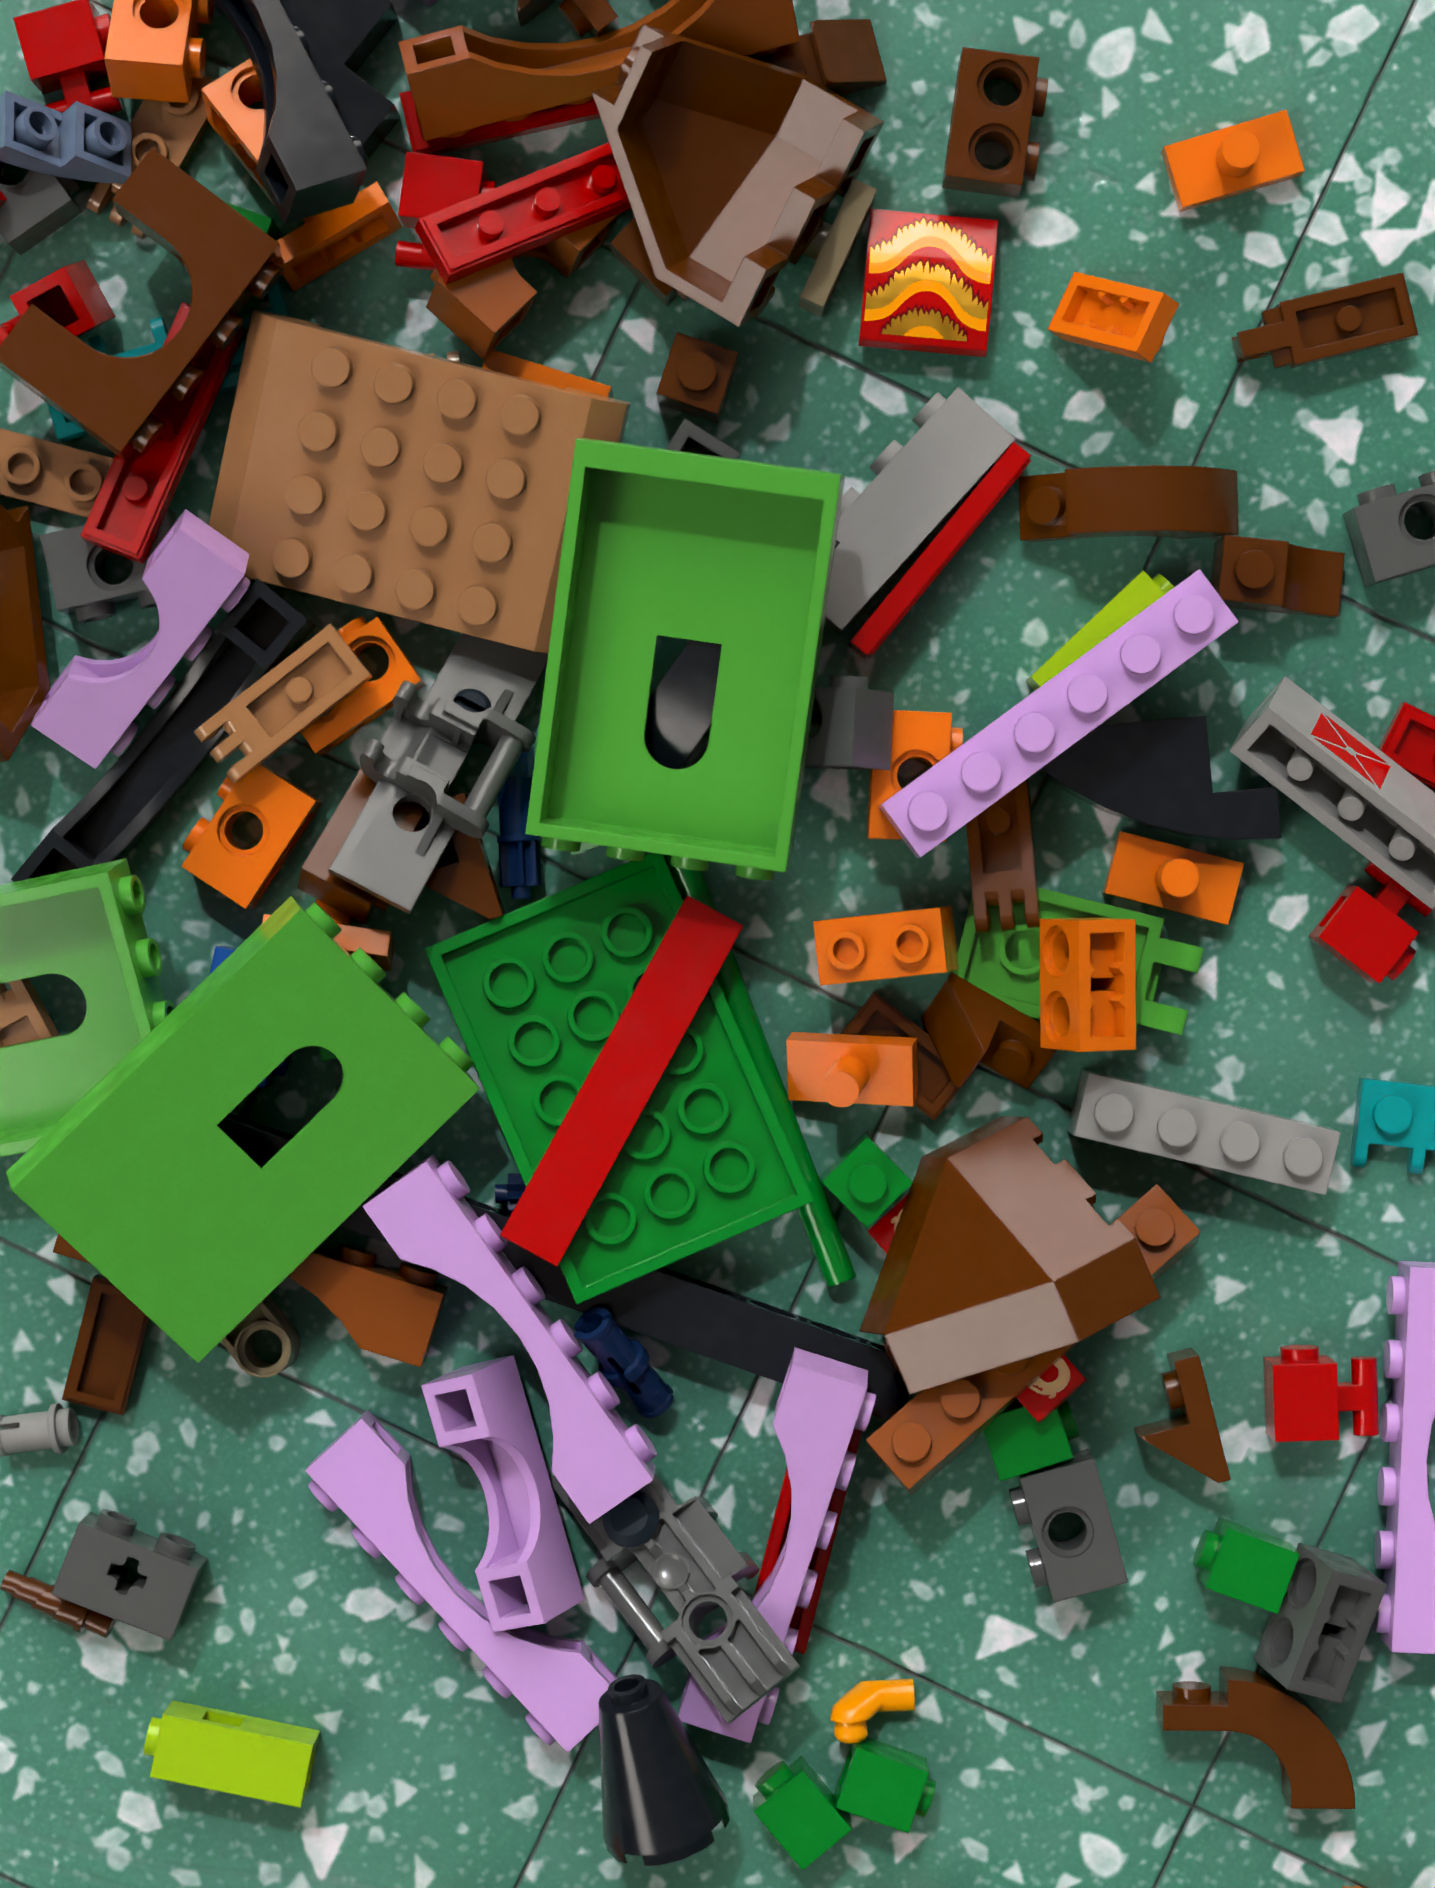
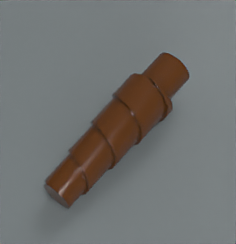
(40, 1598)

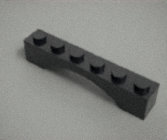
(306, 150)
(167, 752)

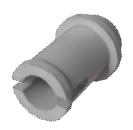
(39, 1431)

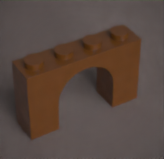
(125, 396)

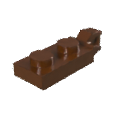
(1331, 324)

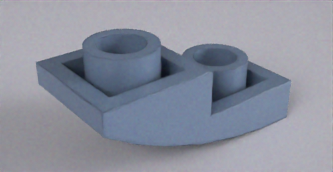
(67, 144)

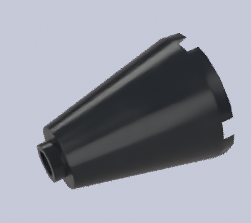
(653, 1778)

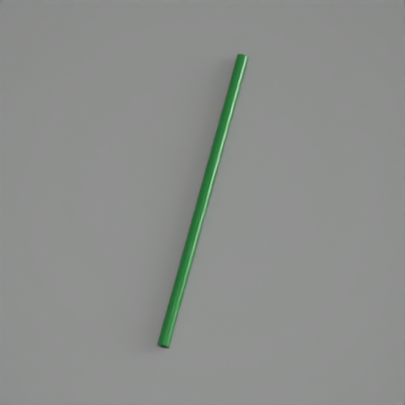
(817, 1216)

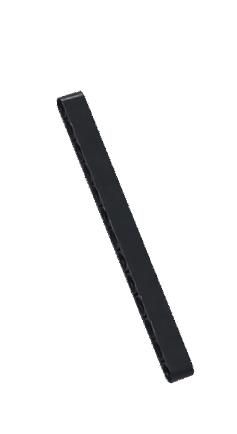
(663, 1302)

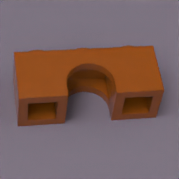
(497, 299)

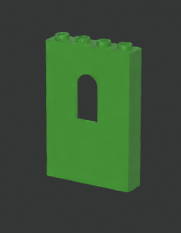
(698, 556)
(93, 932)
(170, 1200)

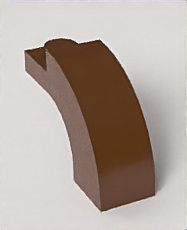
(1129, 502)
(1254, 1704)

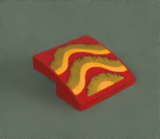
(928, 283)

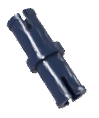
(623, 1362)

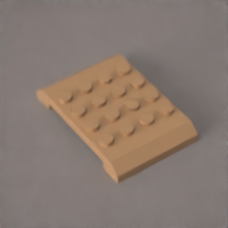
(402, 479)

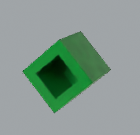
(866, 1180)
(1024, 1445)
(1245, 1564)
(884, 1784)
(799, 1811)

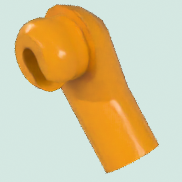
(864, 1701)

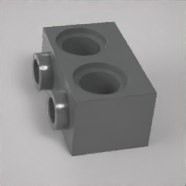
(1321, 1624)

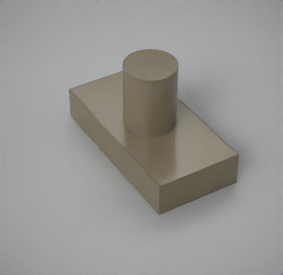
(834, 245)

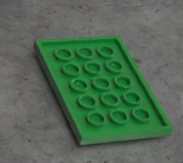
(535, 1012)

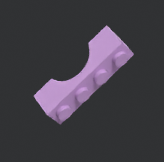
(97, 700)
(527, 1558)

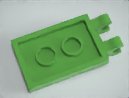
(1009, 960)

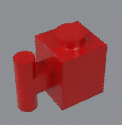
(66, 52)
(430, 186)
(66, 296)
(1367, 931)
(1307, 1398)

